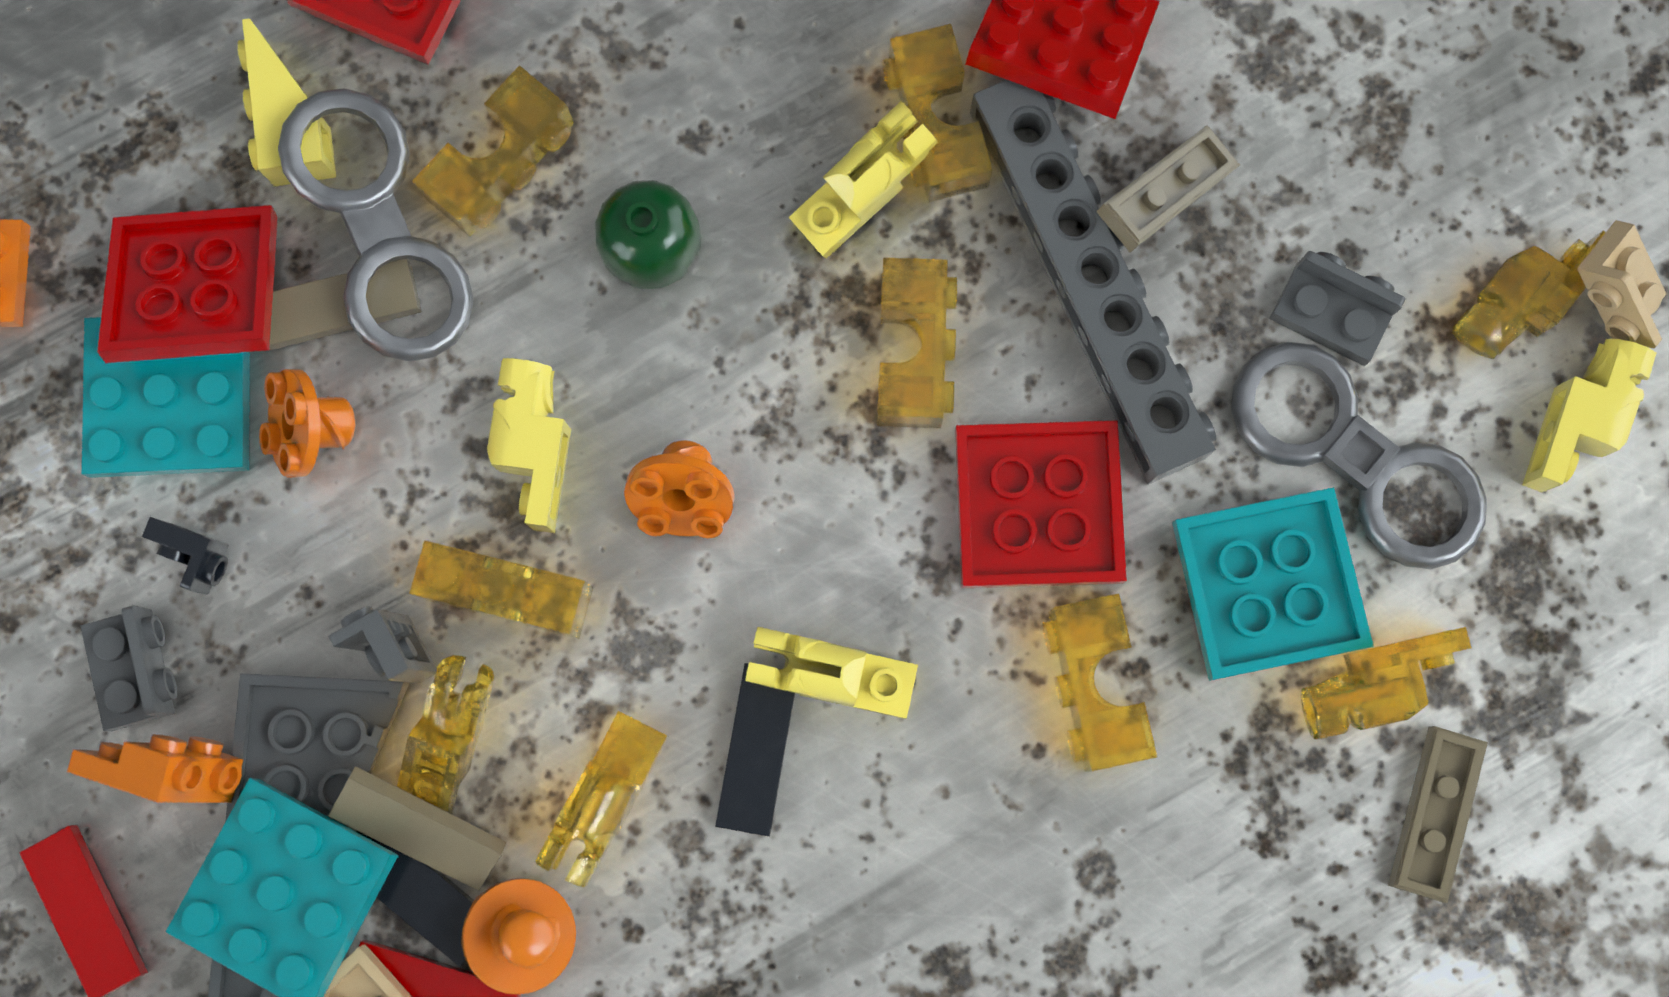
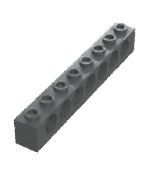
(1156, 450)

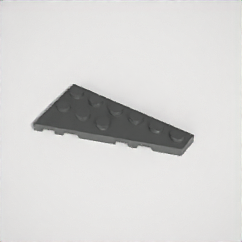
(306, 743)

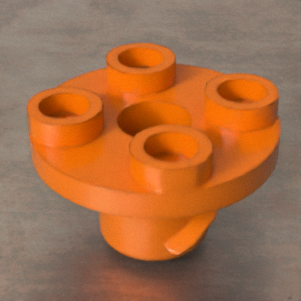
(302, 422)
(679, 493)
(518, 936)

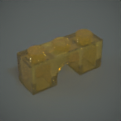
(923, 70)
(473, 188)
(917, 296)
(501, 589)
(1103, 732)

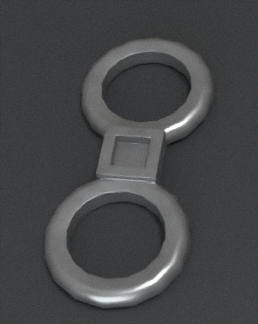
(375, 224)
(1360, 455)

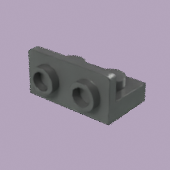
(1337, 306)
(388, 642)
(129, 668)

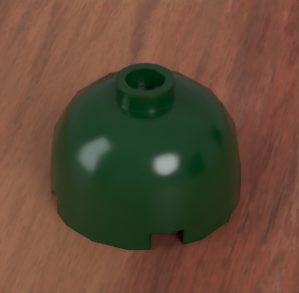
(647, 234)

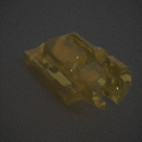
(1525, 294)
(1381, 684)
(446, 736)
(603, 797)

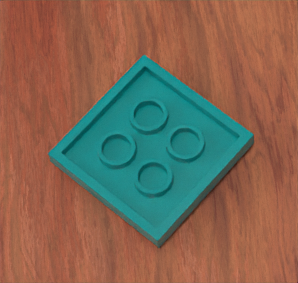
(164, 413)
(1272, 584)
(281, 893)

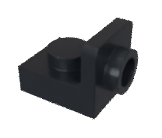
(202, 554)

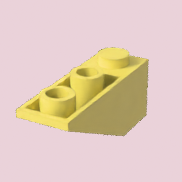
(268, 104)

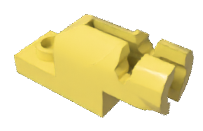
(863, 181)
(1590, 413)
(528, 441)
(835, 673)

